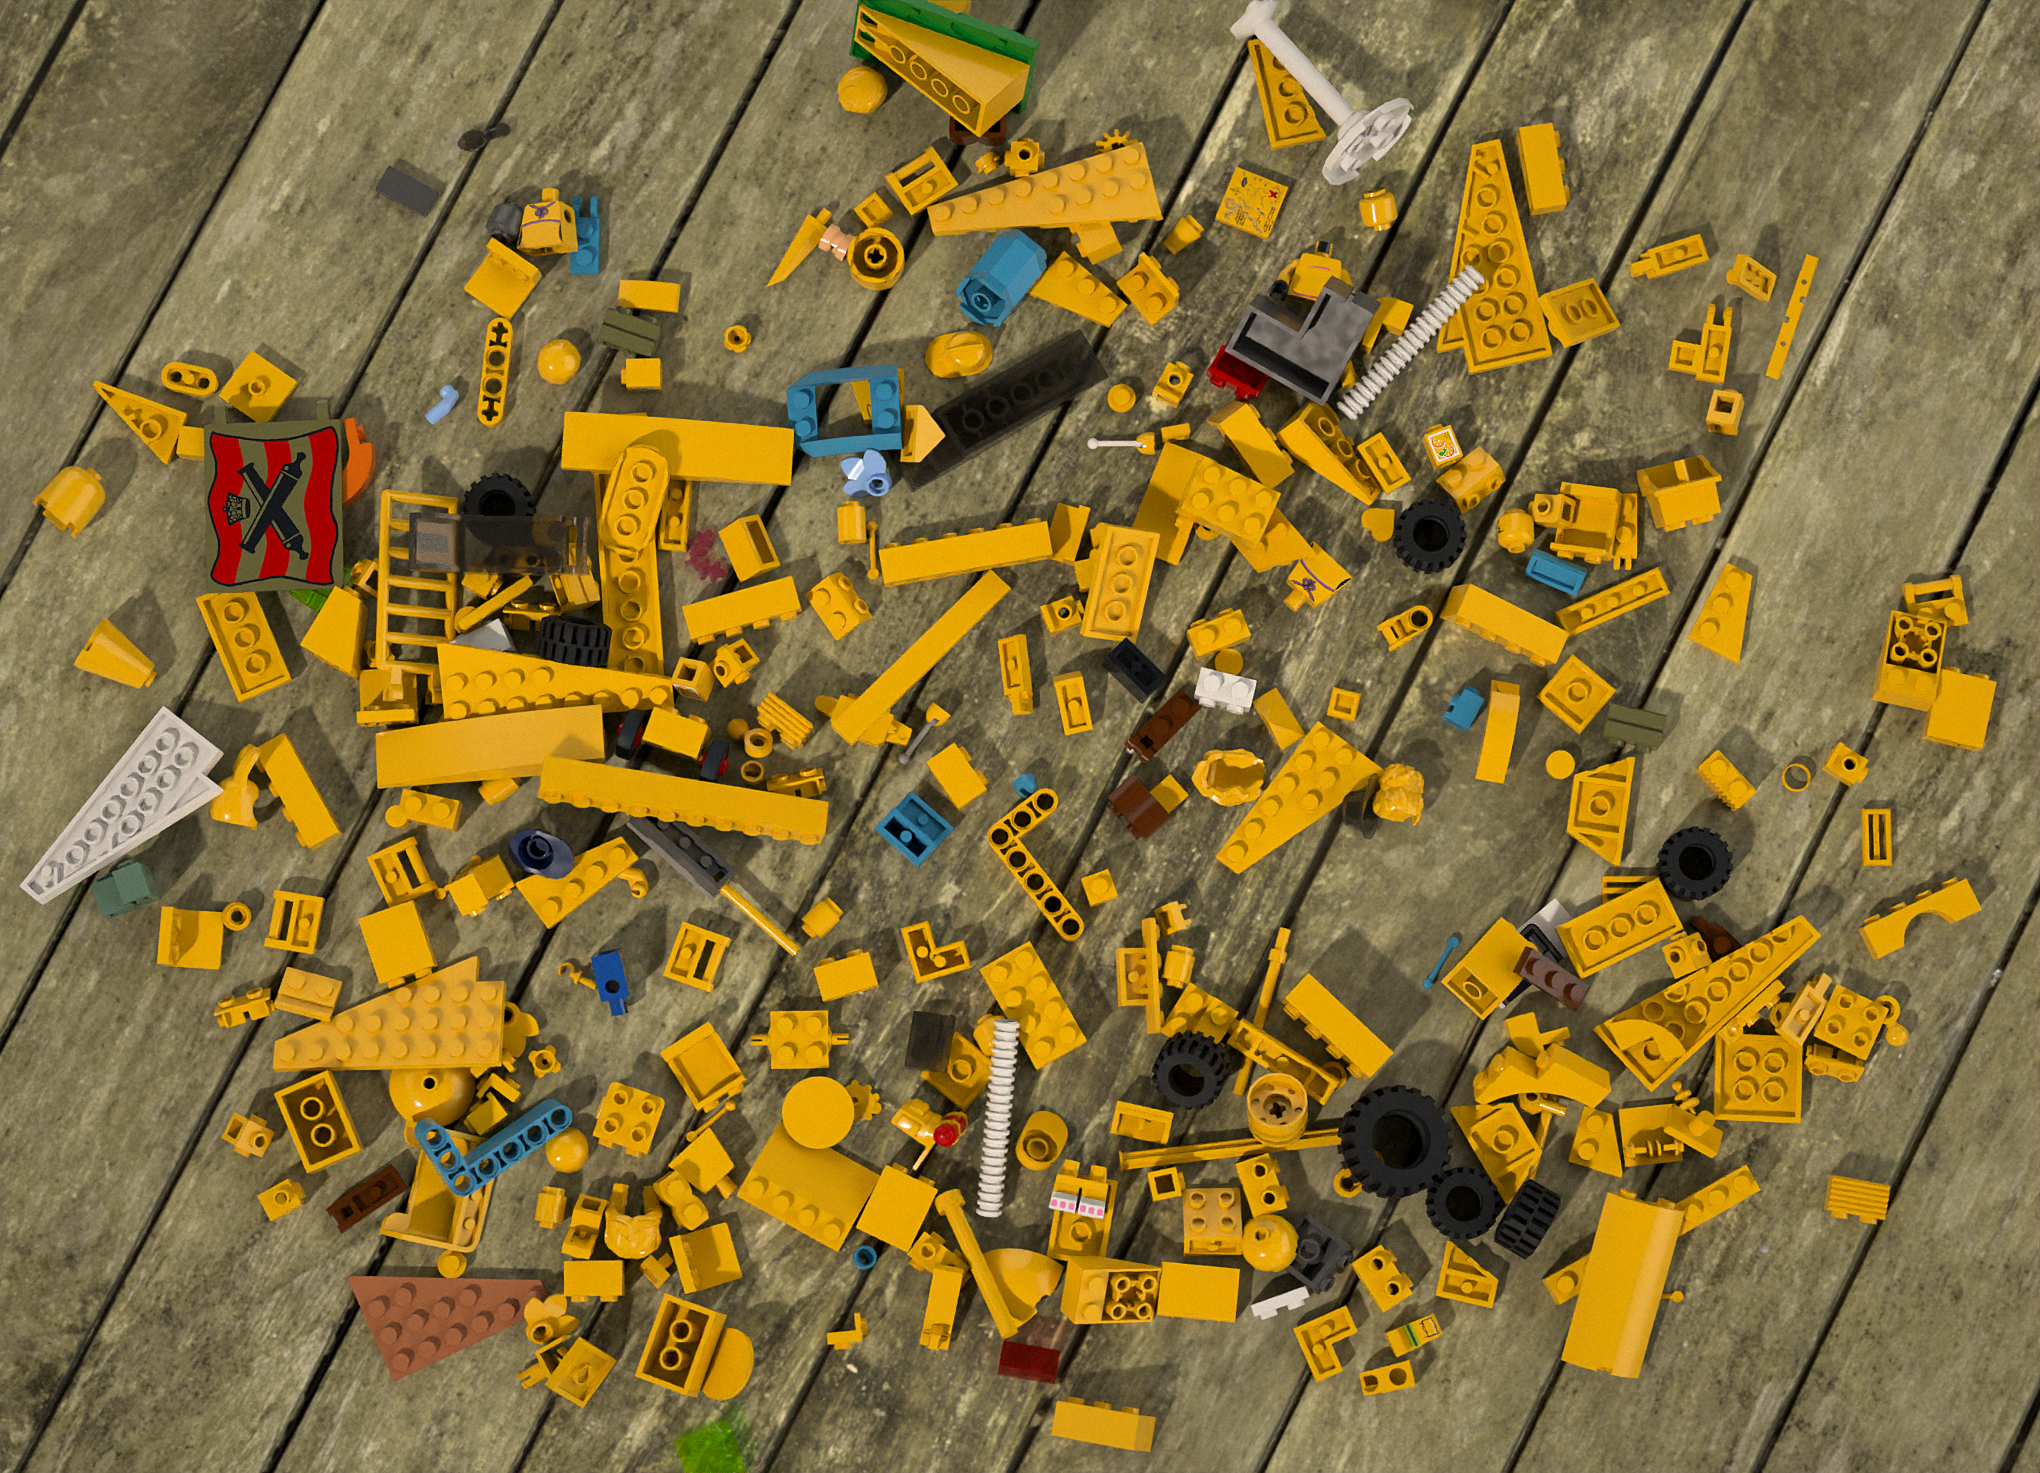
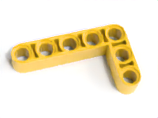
(1031, 867)

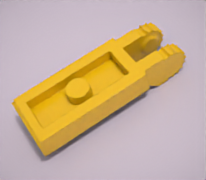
(1714, 347)

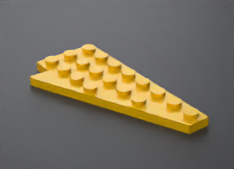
(1502, 318)
(425, 1024)

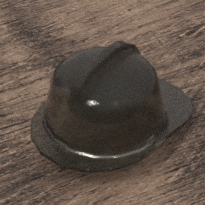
(1358, 808)

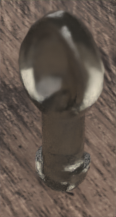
(476, 139)

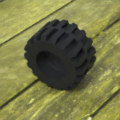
(498, 486)
(1429, 512)
(574, 641)
(1715, 850)
(1200, 1053)
(1487, 1197)
(1527, 1219)

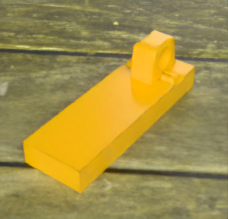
(941, 1307)

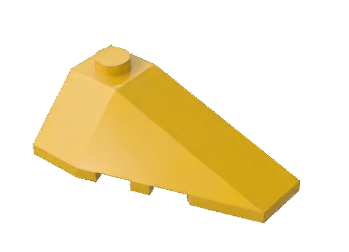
(1319, 443)

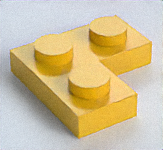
(1317, 1339)

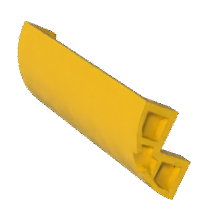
(1623, 1284)

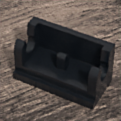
(1133, 670)

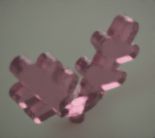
(704, 567)

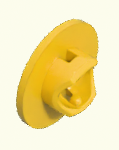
(818, 1112)
(729, 1365)

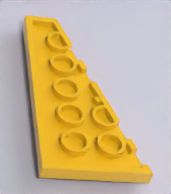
(1301, 793)

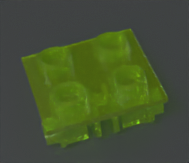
(710, 1451)

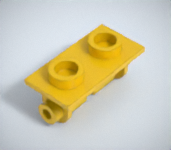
(521, 614)
(806, 780)
(233, 1008)
(1820, 1062)

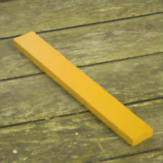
(920, 657)

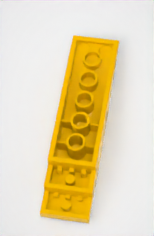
(692, 447)
(488, 746)

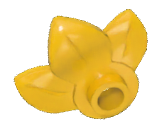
(517, 1029)
(551, 1316)

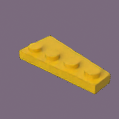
(1284, 106)
(590, 873)

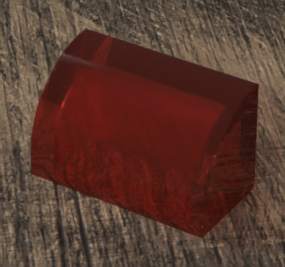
(1028, 1362)

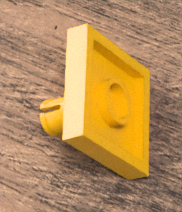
(580, 1371)

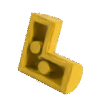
(930, 961)

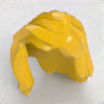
(1229, 776)

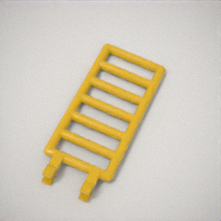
(393, 688)

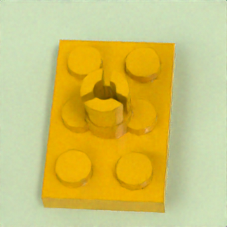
(1578, 312)

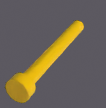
(951, 1204)

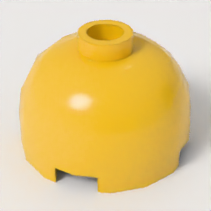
(1269, 1243)

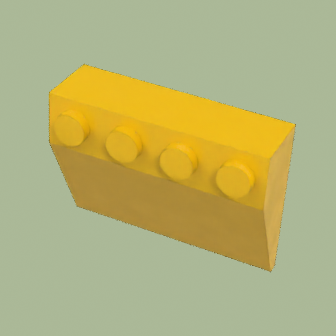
(809, 1188)

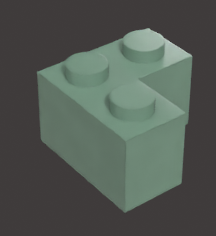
(125, 889)

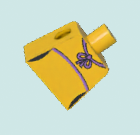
(548, 227)
(1315, 580)

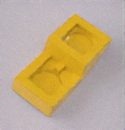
(649, 295)

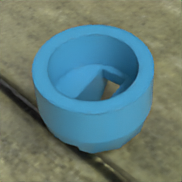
(1025, 785)
(869, 1255)

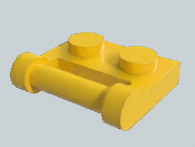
(926, 188)
(1948, 609)
(393, 877)
(303, 923)
(688, 952)

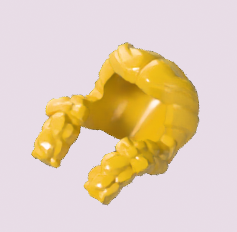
(636, 1235)

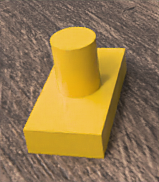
(1751, 277)
(1694, 1130)

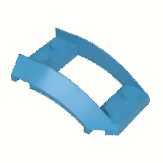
(884, 411)

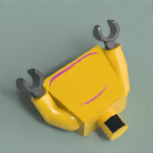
(1305, 277)

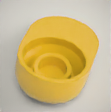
(1041, 1141)

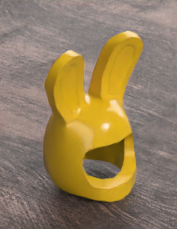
(239, 792)

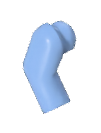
(441, 409)

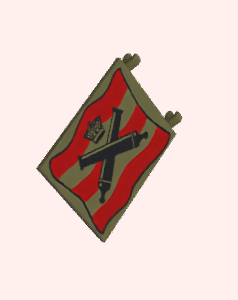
(273, 504)

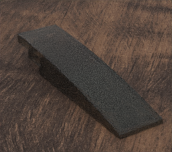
(1005, 406)

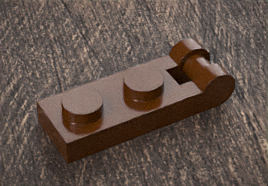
(1163, 725)
(368, 1198)

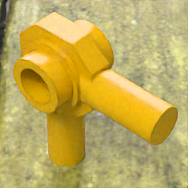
(1536, 1102)

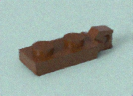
(1716, 937)

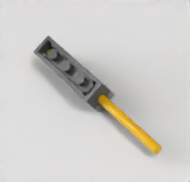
(701, 867)

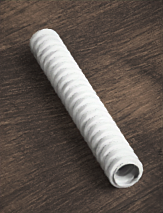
(1411, 342)
(997, 1118)

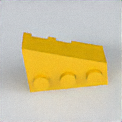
(1252, 443)

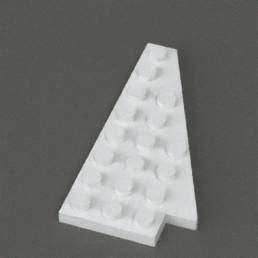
(142, 795)

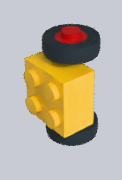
(675, 736)

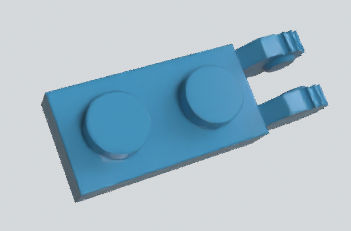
(587, 258)

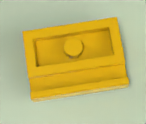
(308, 994)

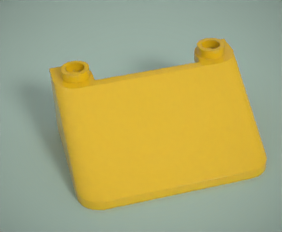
(435, 1212)

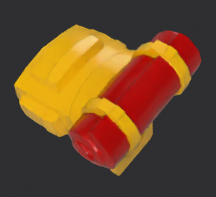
(929, 1127)

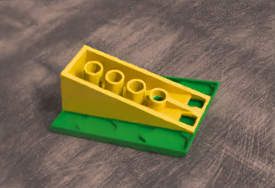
(949, 57)

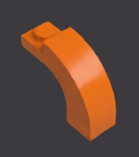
(361, 463)

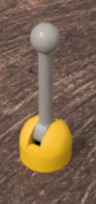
(935, 717)

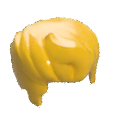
(862, 90)

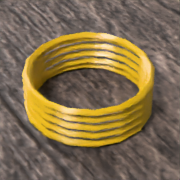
(1808, 775)

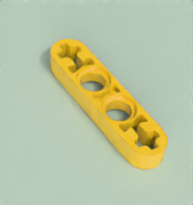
(495, 372)

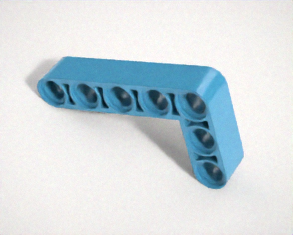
(491, 1148)

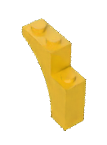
(1552, 1072)

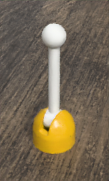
(1144, 443)

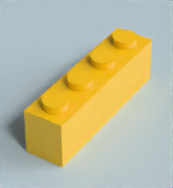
(742, 610)
(298, 792)

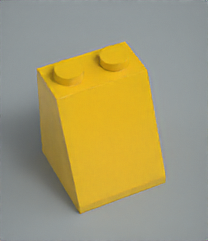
(339, 632)
(1486, 971)

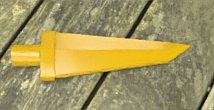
(802, 245)

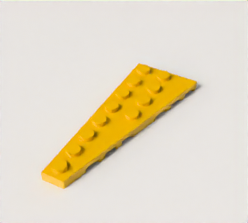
(1086, 191)
(499, 682)

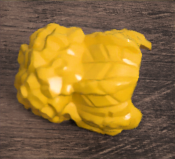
(1399, 794)

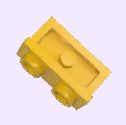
(1472, 479)
(838, 605)

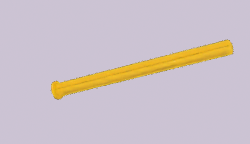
(1221, 1149)

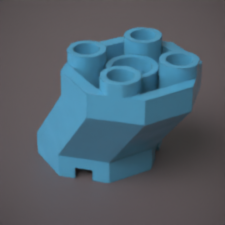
(1001, 278)

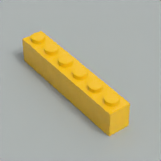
(966, 553)

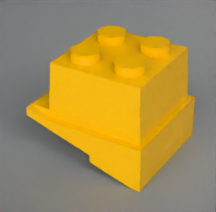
(1680, 492)

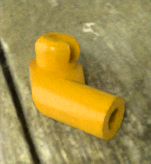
(636, 881)

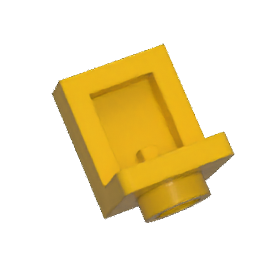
(507, 1060)
(506, 1086)
(843, 1339)

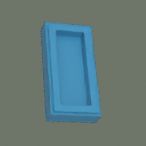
(1555, 572)

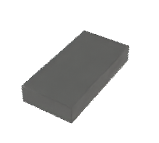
(406, 191)

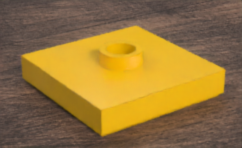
(258, 388)

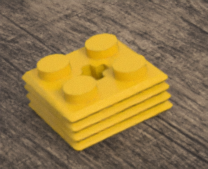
(779, 716)

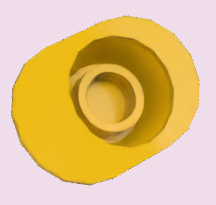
(958, 354)

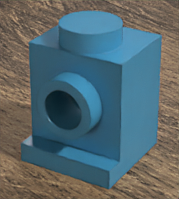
(1463, 708)

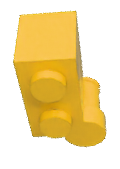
(425, 810)

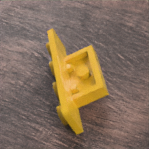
(1138, 976)

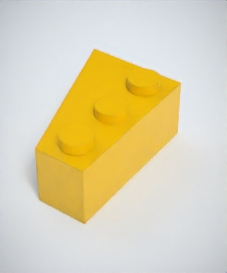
(1103, 1425)

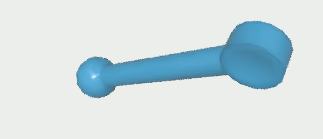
(1452, 943)

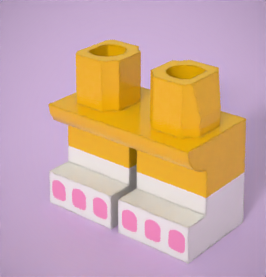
(1093, 1190)

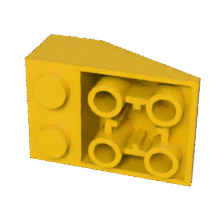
(1910, 661)
(1109, 1290)

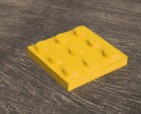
(1757, 1080)

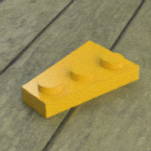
(1077, 290)
(1724, 615)

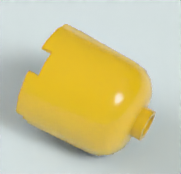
(72, 498)

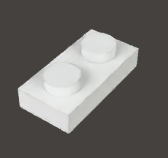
(1268, 1307)

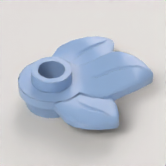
(863, 472)

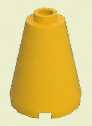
(115, 657)

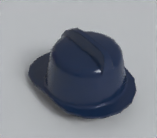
(541, 853)

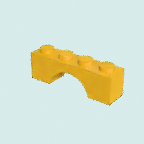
(1951, 903)

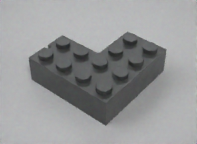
(1307, 352)

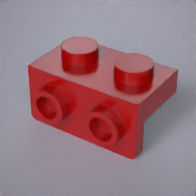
(1236, 375)

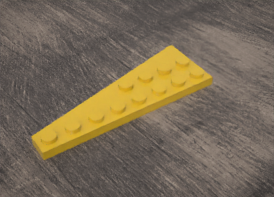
(1709, 999)

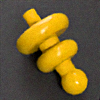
(1687, 1104)

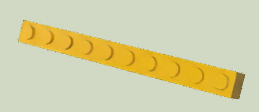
(682, 800)

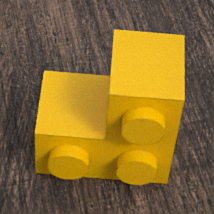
(479, 883)

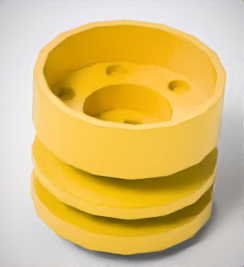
(1282, 1096)

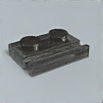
(930, 1042)

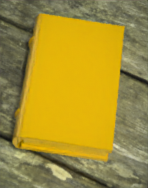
(1198, 1292)

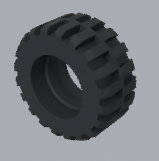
(1430, 1132)

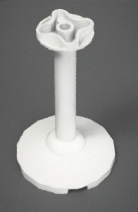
(1361, 132)

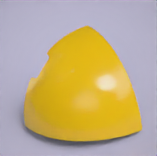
(1023, 1279)

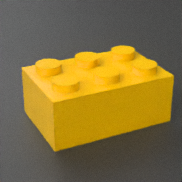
(1227, 502)
(319, 1122)
(680, 1345)

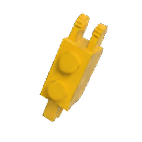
(883, 731)

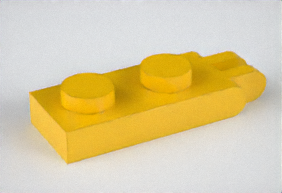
(1626, 533)

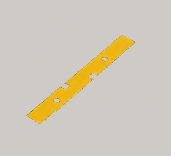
(1794, 311)

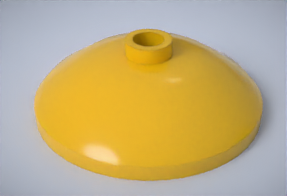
(443, 1103)

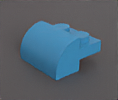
(914, 829)

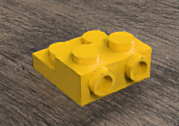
(1202, 1013)

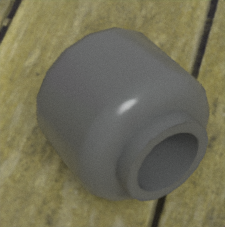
(505, 222)

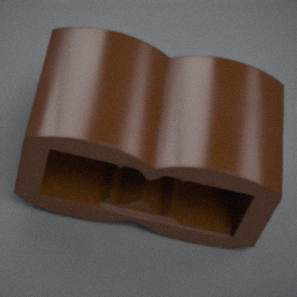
(992, 137)
(1138, 808)

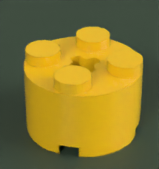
(862, 251)

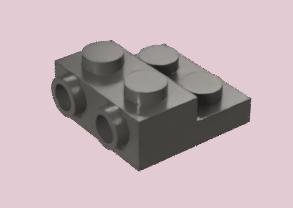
(1318, 1254)

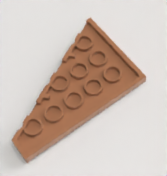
(433, 1318)

